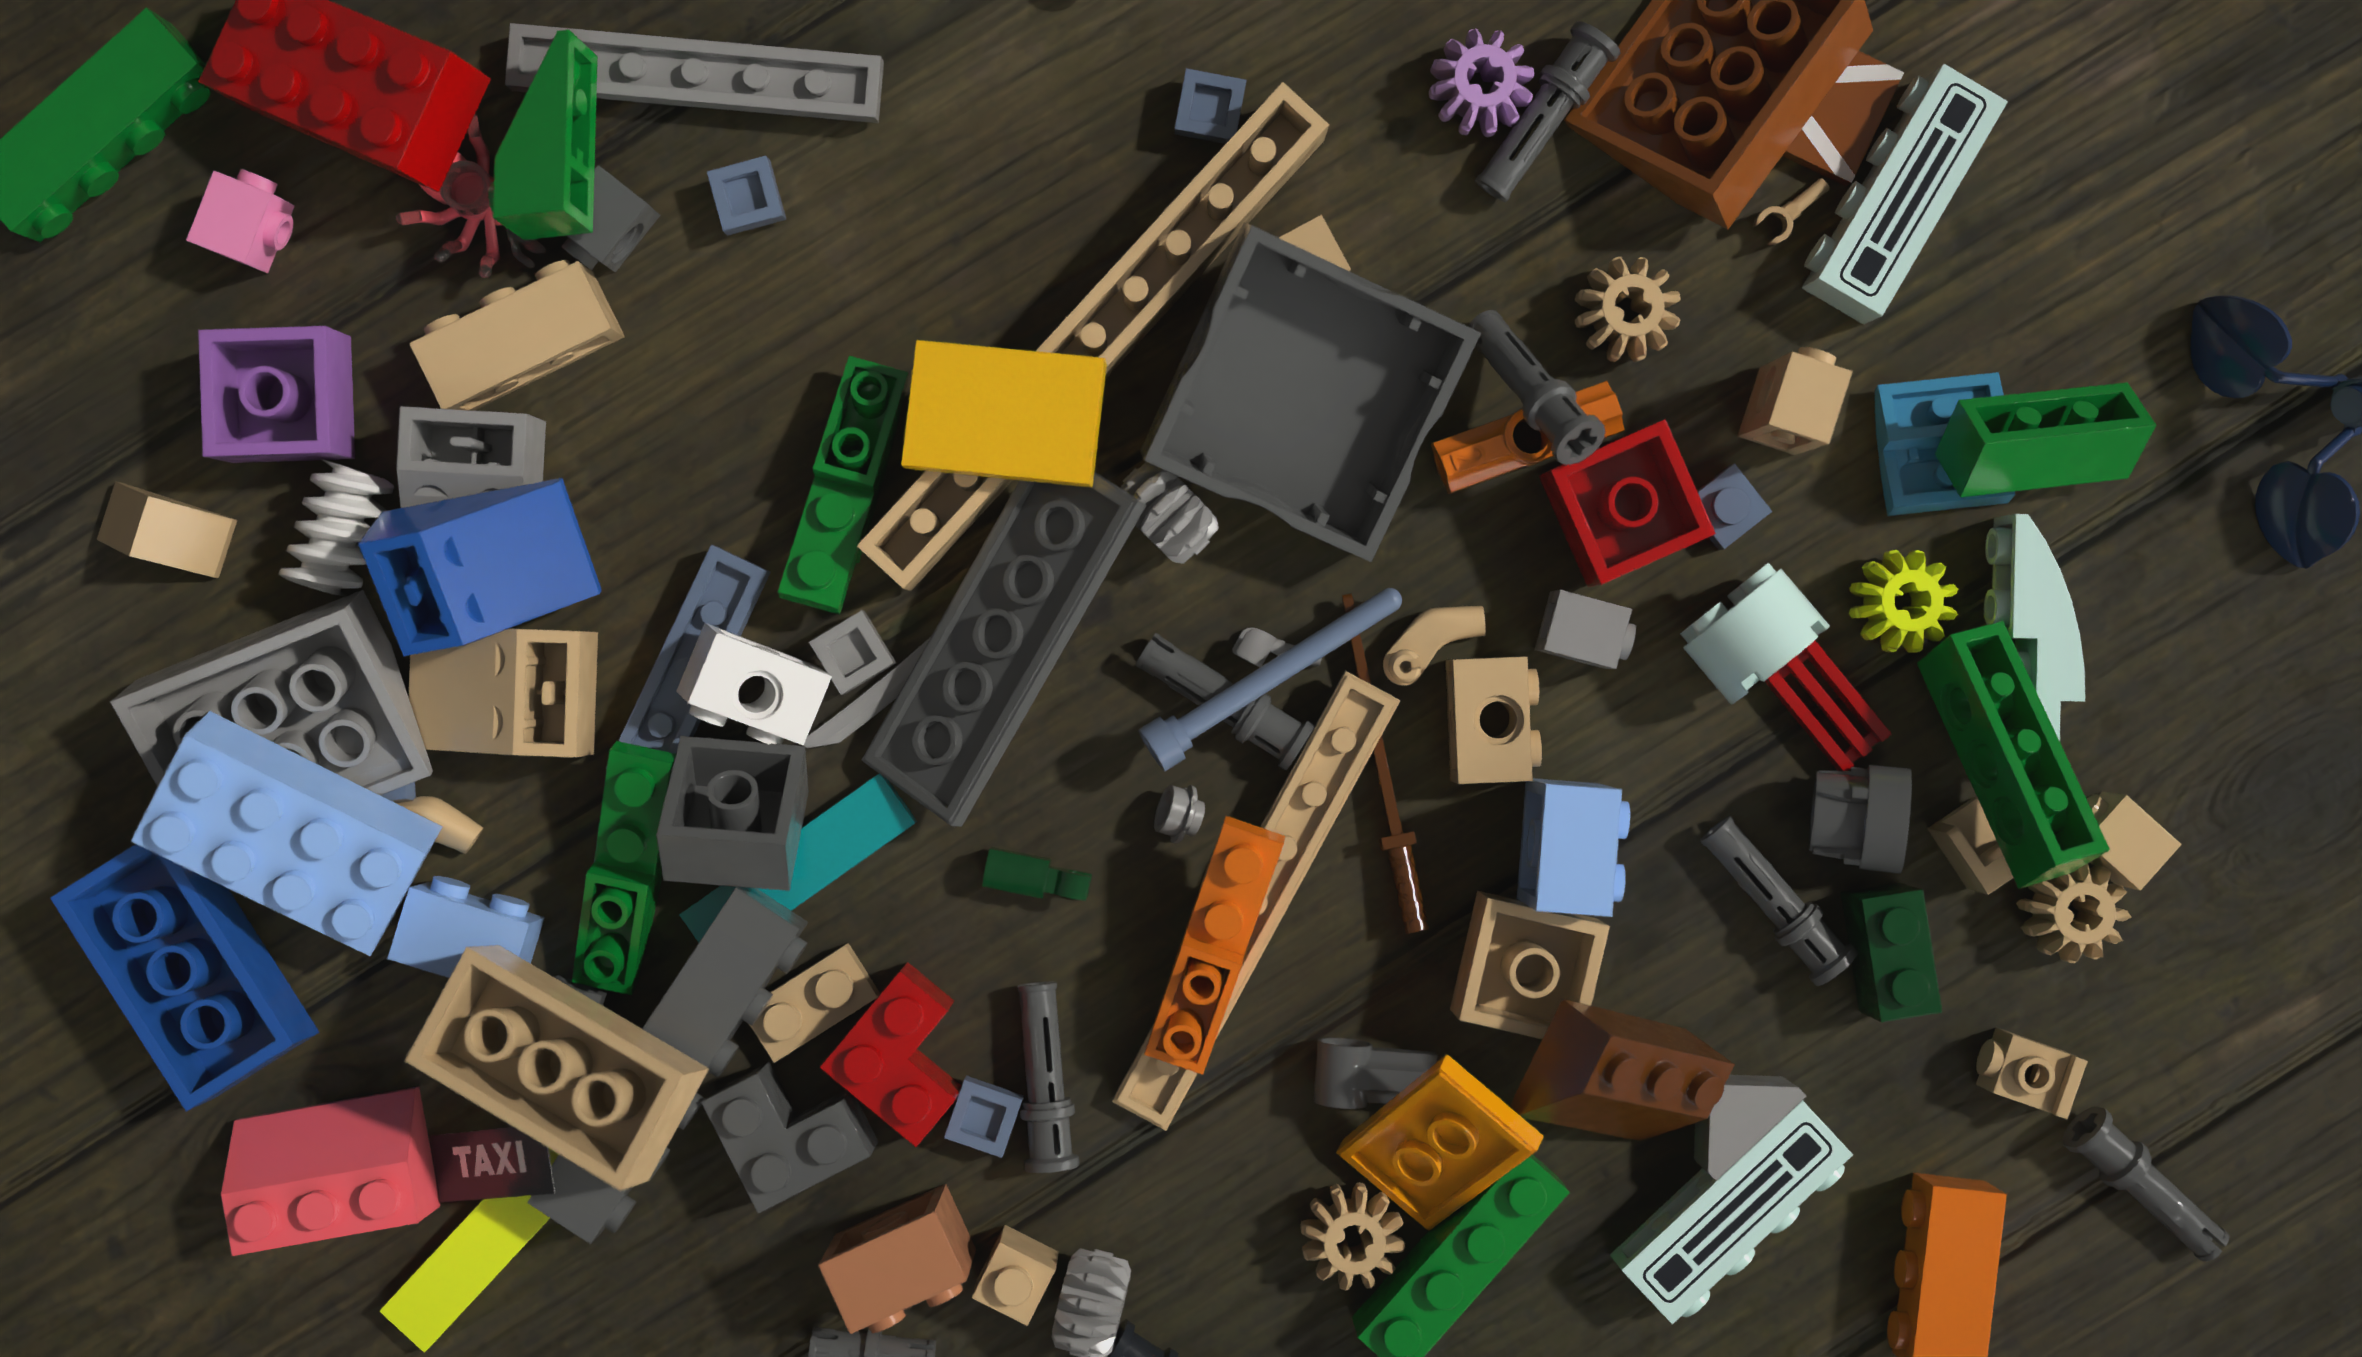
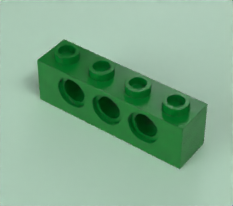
(2012, 755)

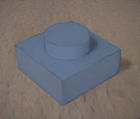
(1209, 106)
(746, 195)
(1731, 506)
(983, 1116)

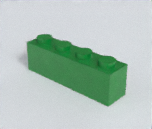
(97, 125)
(1457, 1262)

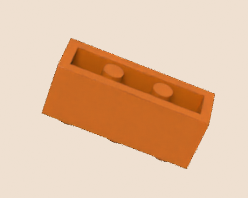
(1947, 1267)

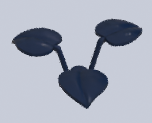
(2297, 508)

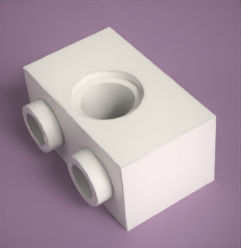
(726, 660)

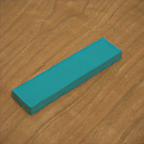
(825, 849)

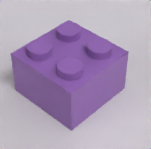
(276, 394)

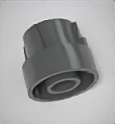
(1862, 816)

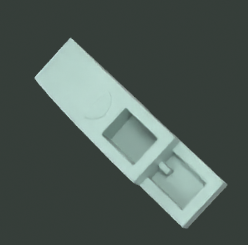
(2036, 610)

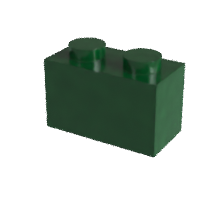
(1895, 956)

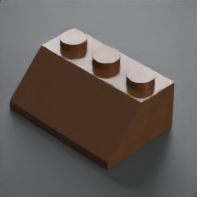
(1620, 1074)

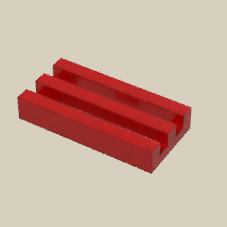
(1859, 744)

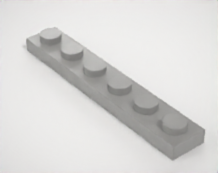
(713, 73)

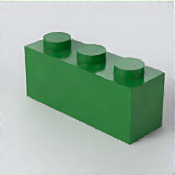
(2044, 439)

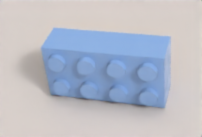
(286, 832)

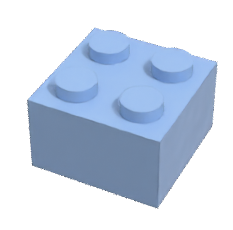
(1572, 847)

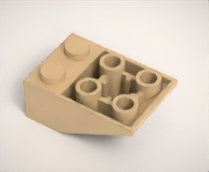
(509, 694)

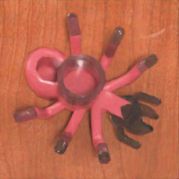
(467, 195)

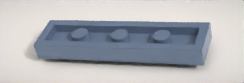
(719, 596)

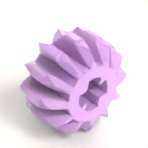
(1495, 67)

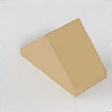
(166, 531)

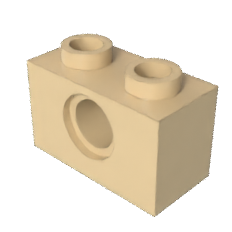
(1796, 401)
(1472, 752)

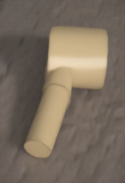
(1793, 209)

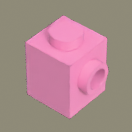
(242, 219)

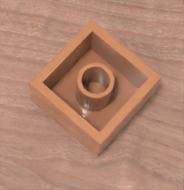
(899, 1261)

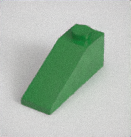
(549, 151)

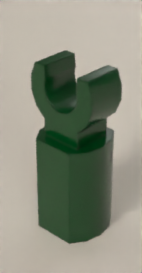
(1033, 876)

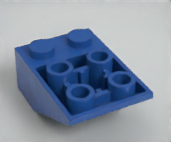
(477, 564)

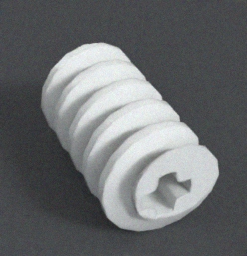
(336, 529)

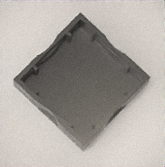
(1307, 392)

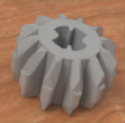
(1173, 514)
(1091, 1303)

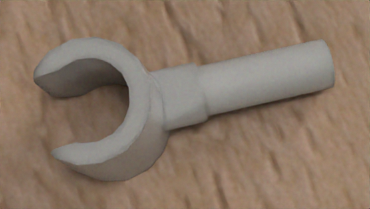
(1256, 644)

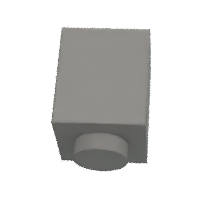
(1586, 630)

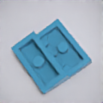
(1908, 432)

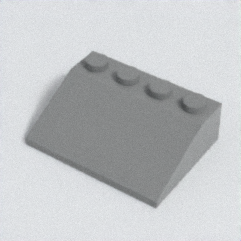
(307, 683)

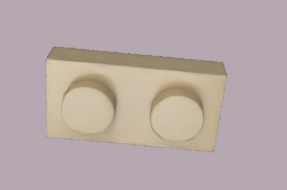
(814, 1002)

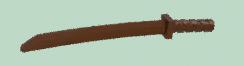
(1398, 843)

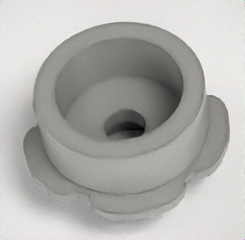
(1179, 813)

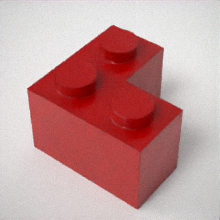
(882, 1060)

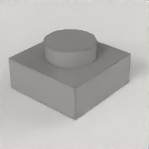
(852, 652)

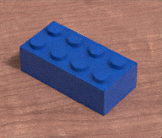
(185, 972)

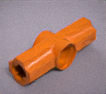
(1491, 450)

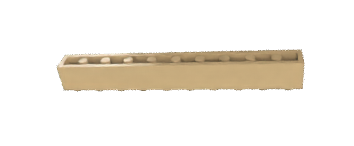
(1119, 311)

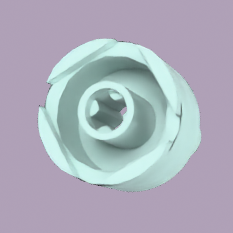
(1756, 635)

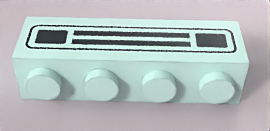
(1903, 193)
(1716, 1224)

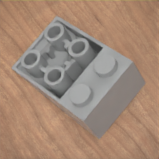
(466, 453)

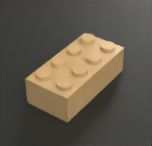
(557, 1065)

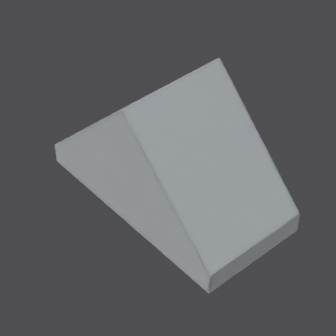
(1741, 1119)

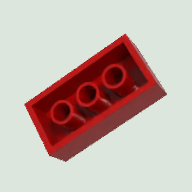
(348, 83)

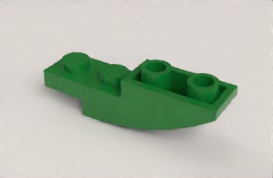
(845, 485)
(626, 870)

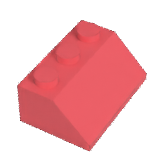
(328, 1171)

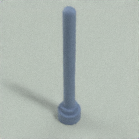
(1172, 737)

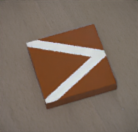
(1846, 120)

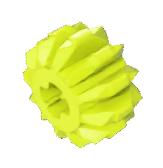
(1893, 579)

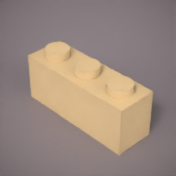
(516, 337)

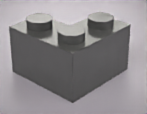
(783, 1151)

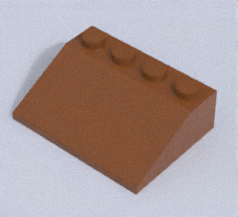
(1718, 92)

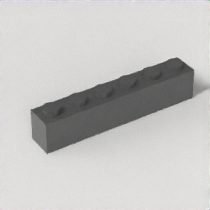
(698, 1017)

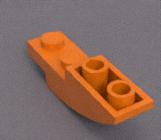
(1214, 944)

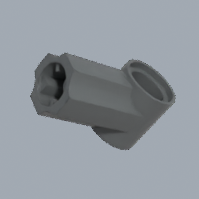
(1355, 1073)

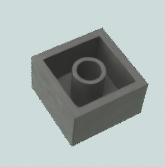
(733, 813)

